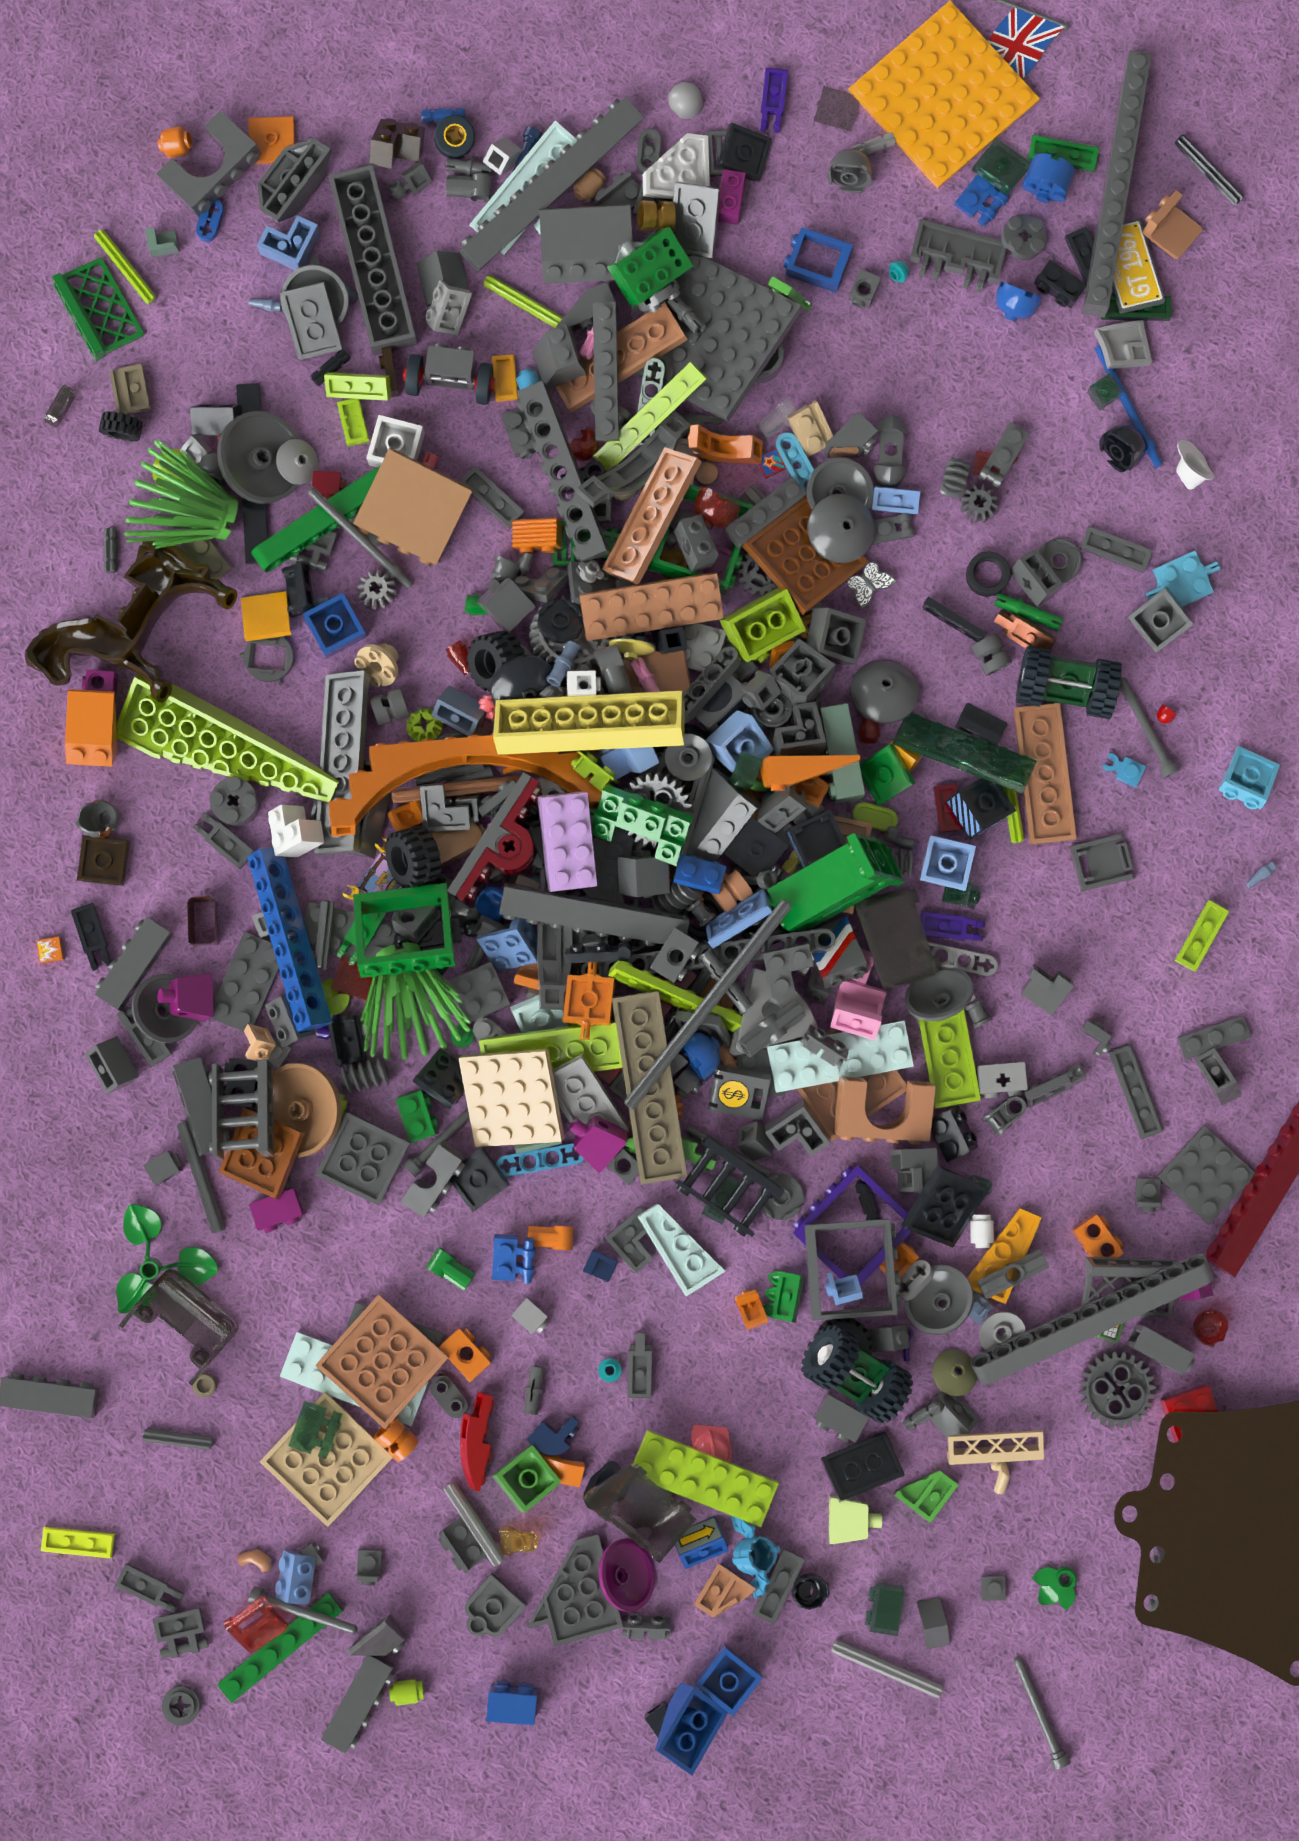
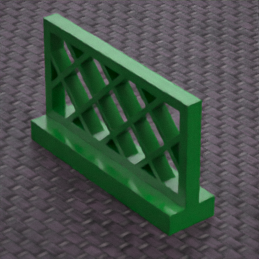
(78, 311)

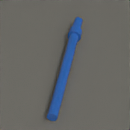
(1150, 445)

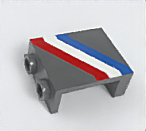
(845, 958)

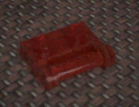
(259, 1631)

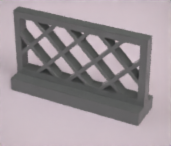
(1123, 1267)

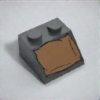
(852, 439)

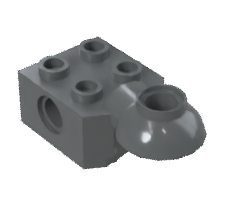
(800, 677)

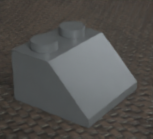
(558, 357)

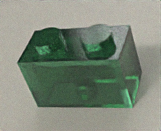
(885, 1608)

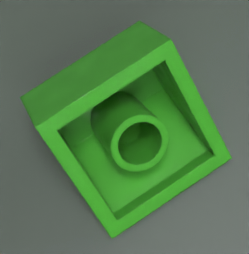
(526, 1479)

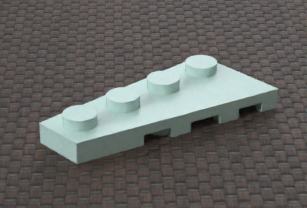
(683, 1256)

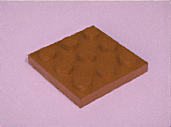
(254, 1169)

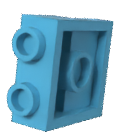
(1249, 778)

